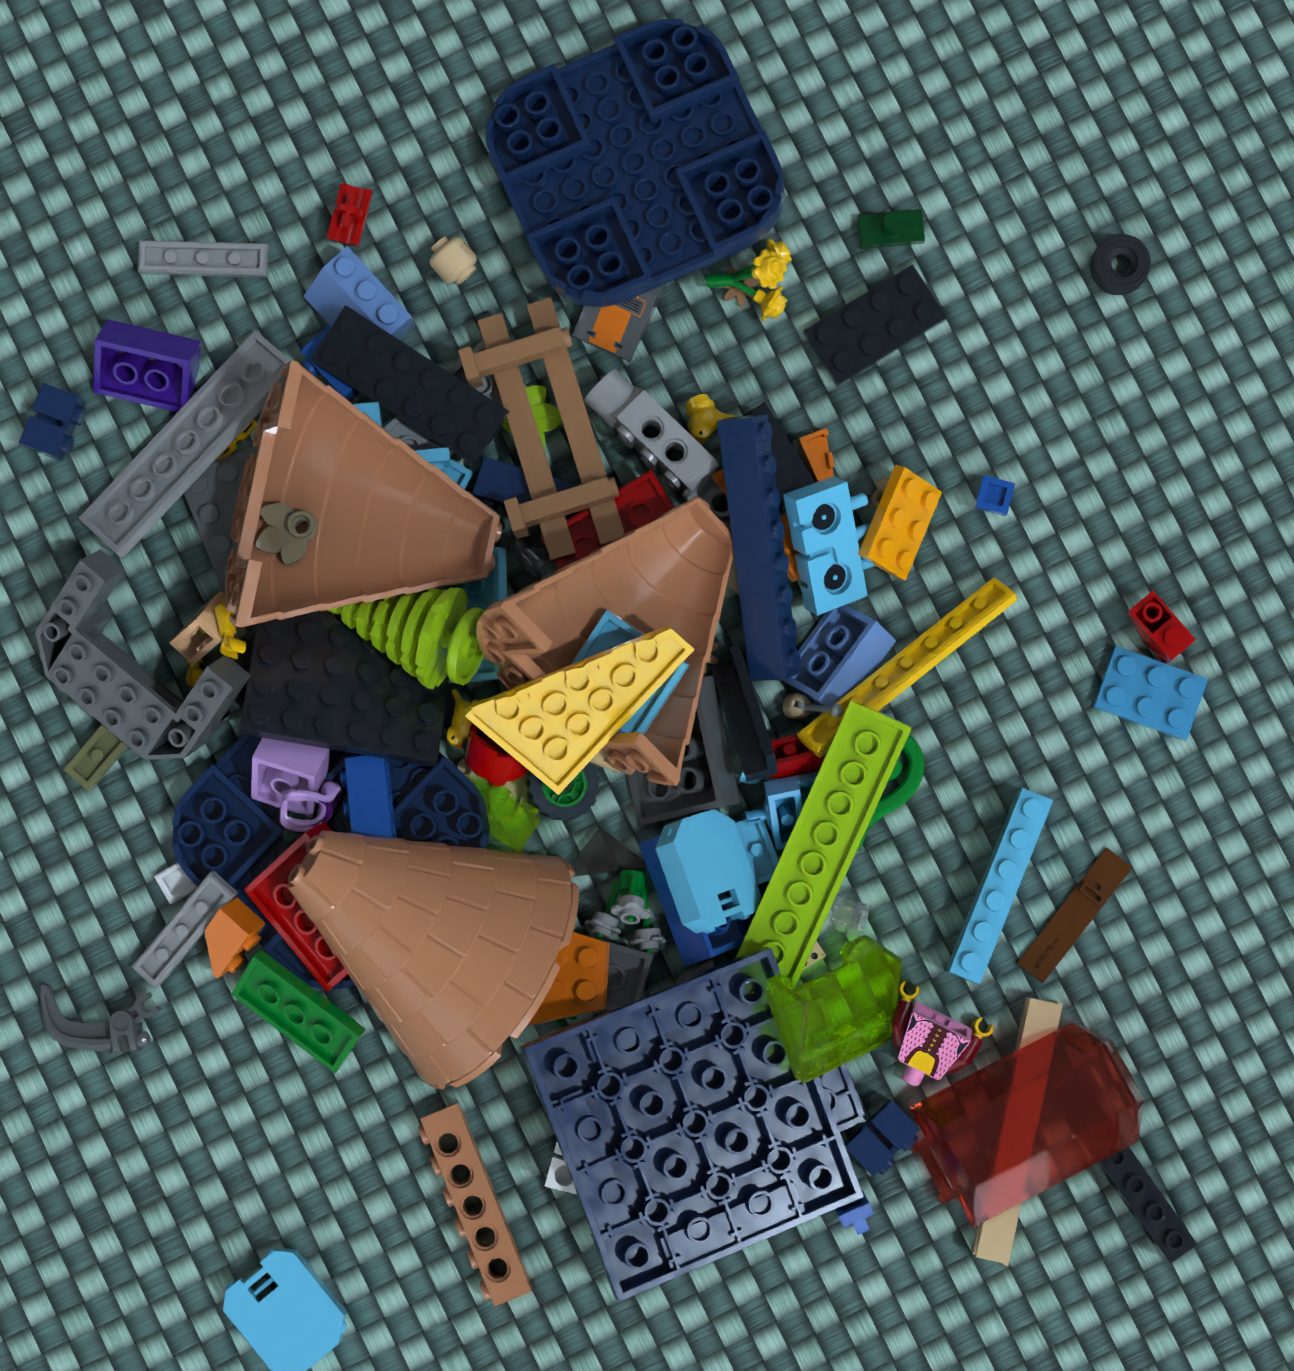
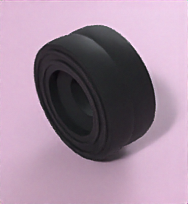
(1120, 246)

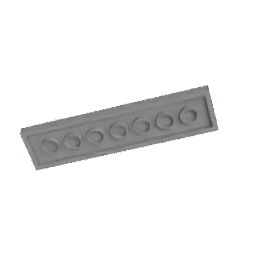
(186, 445)

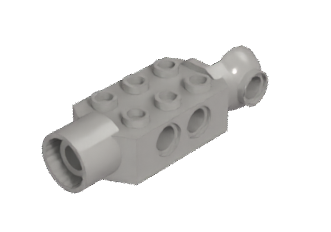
(634, 414)

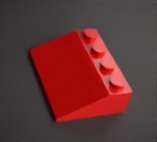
(283, 911)

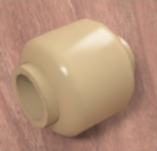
(453, 260)

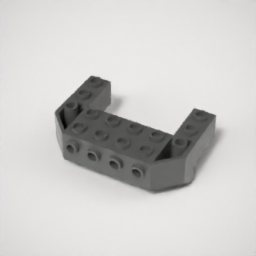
(115, 685)

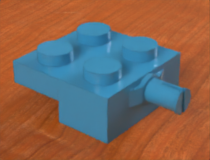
(782, 805)

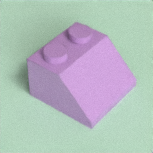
(285, 767)

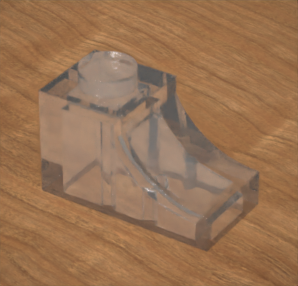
(847, 917)

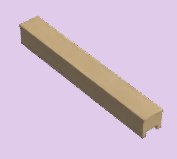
(996, 1235)

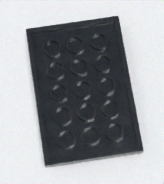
(339, 693)

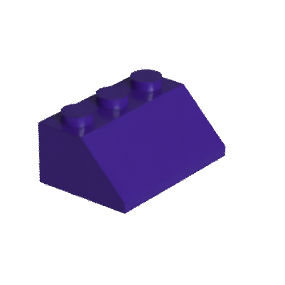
(145, 365)

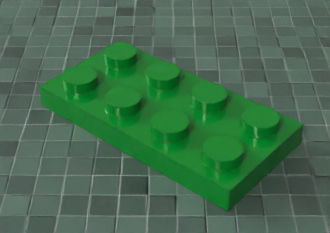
(298, 1011)

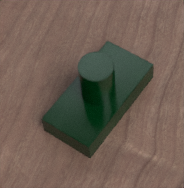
(891, 229)

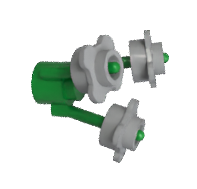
(630, 908)

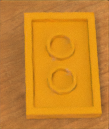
(900, 522)

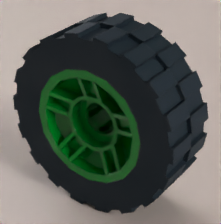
(570, 802)

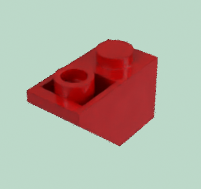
(1160, 628)

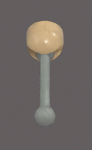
(804, 707)

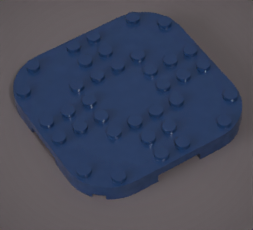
(635, 163)
(239, 837)

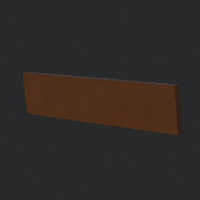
(1074, 915)

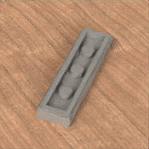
(203, 259)
(183, 930)

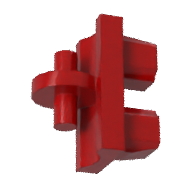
(349, 215)

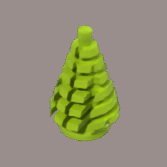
(422, 632)

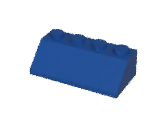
(690, 945)

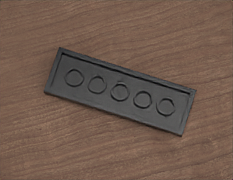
(410, 385)

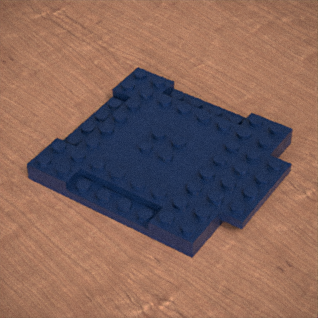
(693, 1125)

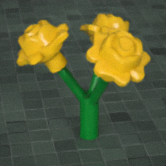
(769, 270)

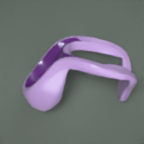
(326, 804)

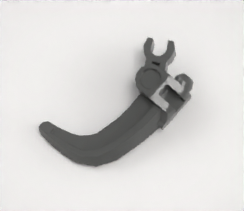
(119, 1035)

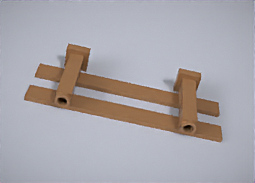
(547, 504)

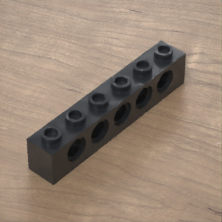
(1147, 1205)

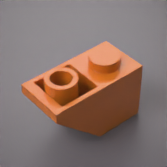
(231, 935)

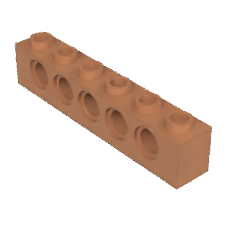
(494, 1287)

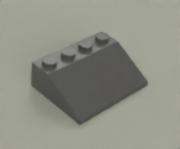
(705, 772)

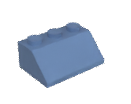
(352, 284)
(839, 655)

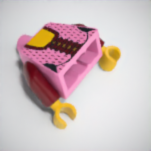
(932, 1041)

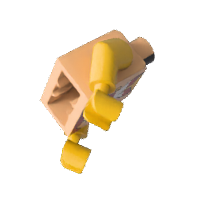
(204, 632)

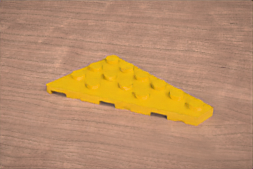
(573, 712)

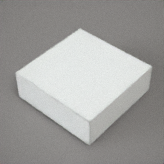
(175, 883)

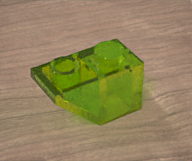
(507, 819)

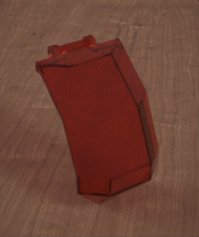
(1028, 1121)

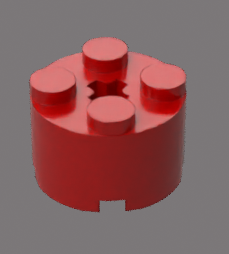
(490, 759)

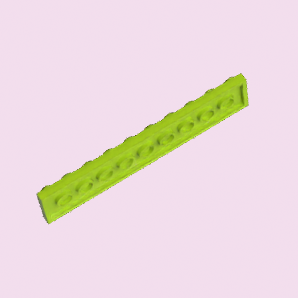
(826, 837)

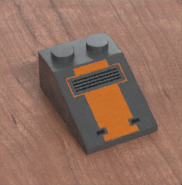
(619, 326)

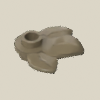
(282, 533)

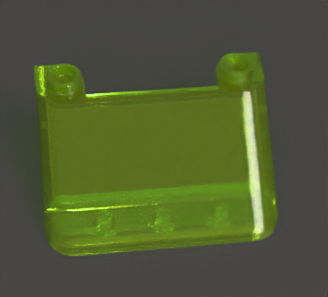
(839, 1011)

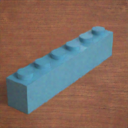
(999, 885)

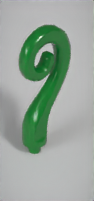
(906, 789)

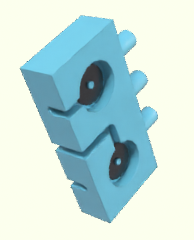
(828, 543)

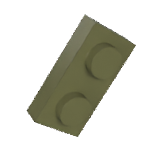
(95, 758)

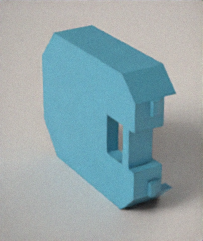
(702, 860)
(294, 1321)

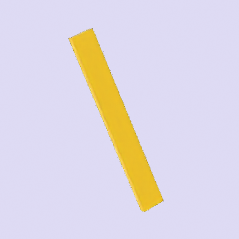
(914, 660)

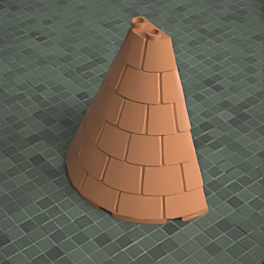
(379, 508)
(650, 578)
(441, 939)

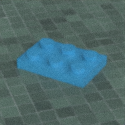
(1150, 693)

